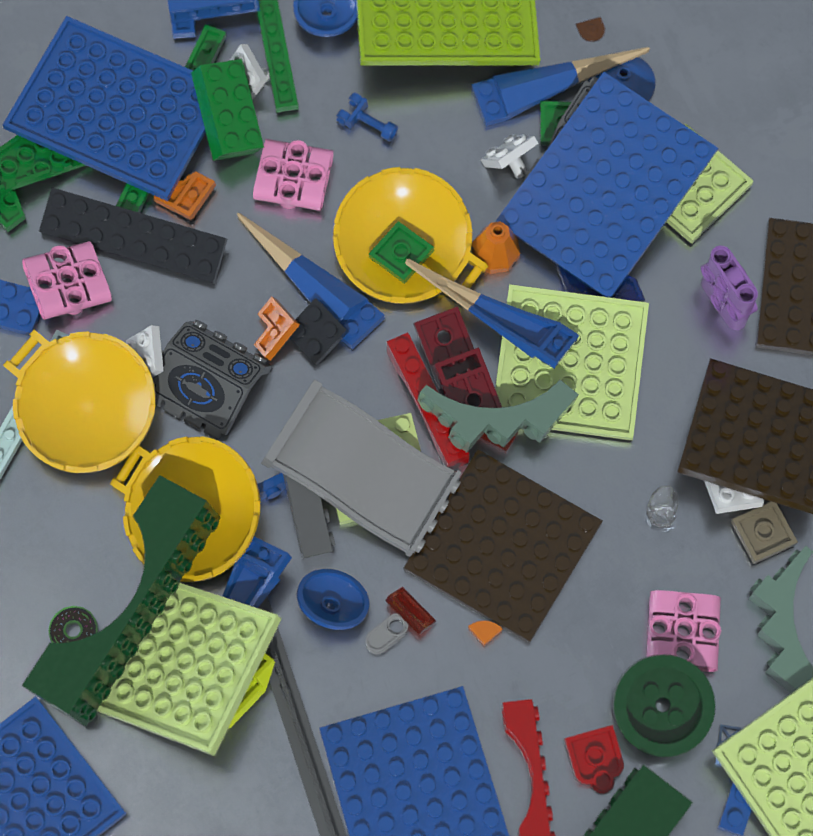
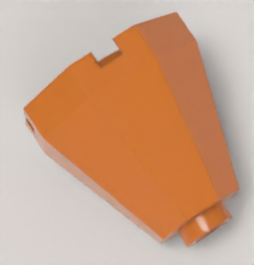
(496, 247)

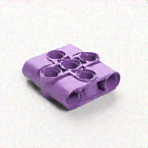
(729, 287)

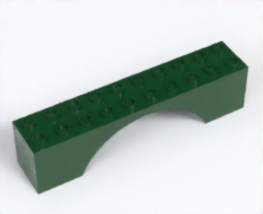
(81, 672)
(643, 808)

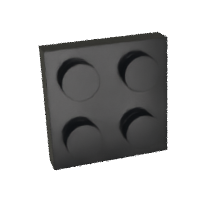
(318, 331)

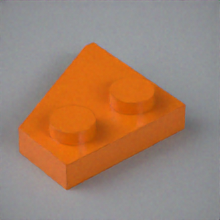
(189, 195)

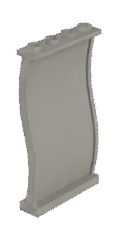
(362, 469)

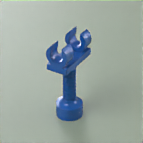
(388, 130)

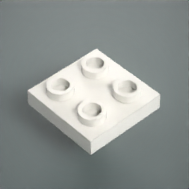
(254, 73)
(510, 153)
(148, 346)
(731, 500)

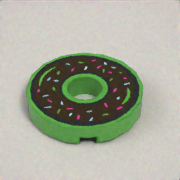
(72, 616)

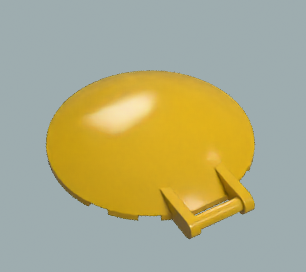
(425, 207)
(82, 400)
(210, 472)

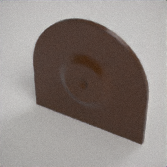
(591, 29)

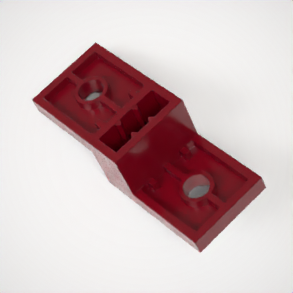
(456, 364)

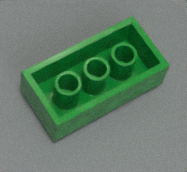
(227, 109)

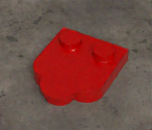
(595, 758)

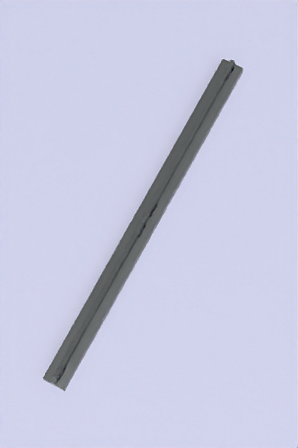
(302, 739)

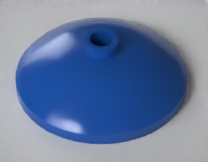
(312, 18)
(639, 76)
(333, 599)

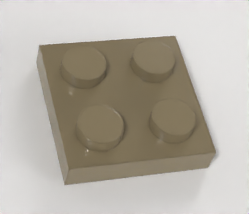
(764, 532)

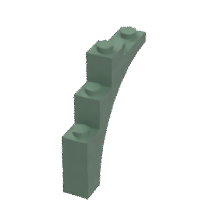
(500, 424)
(776, 598)

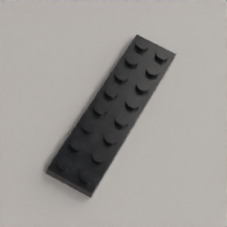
(133, 235)

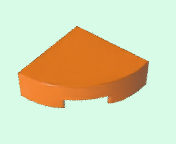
(485, 631)

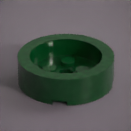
(689, 712)

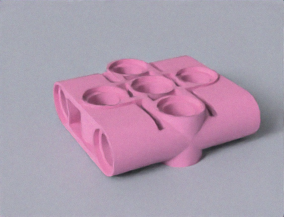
(274, 158)
(77, 261)
(703, 615)

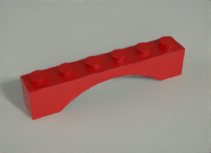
(415, 376)
(520, 726)

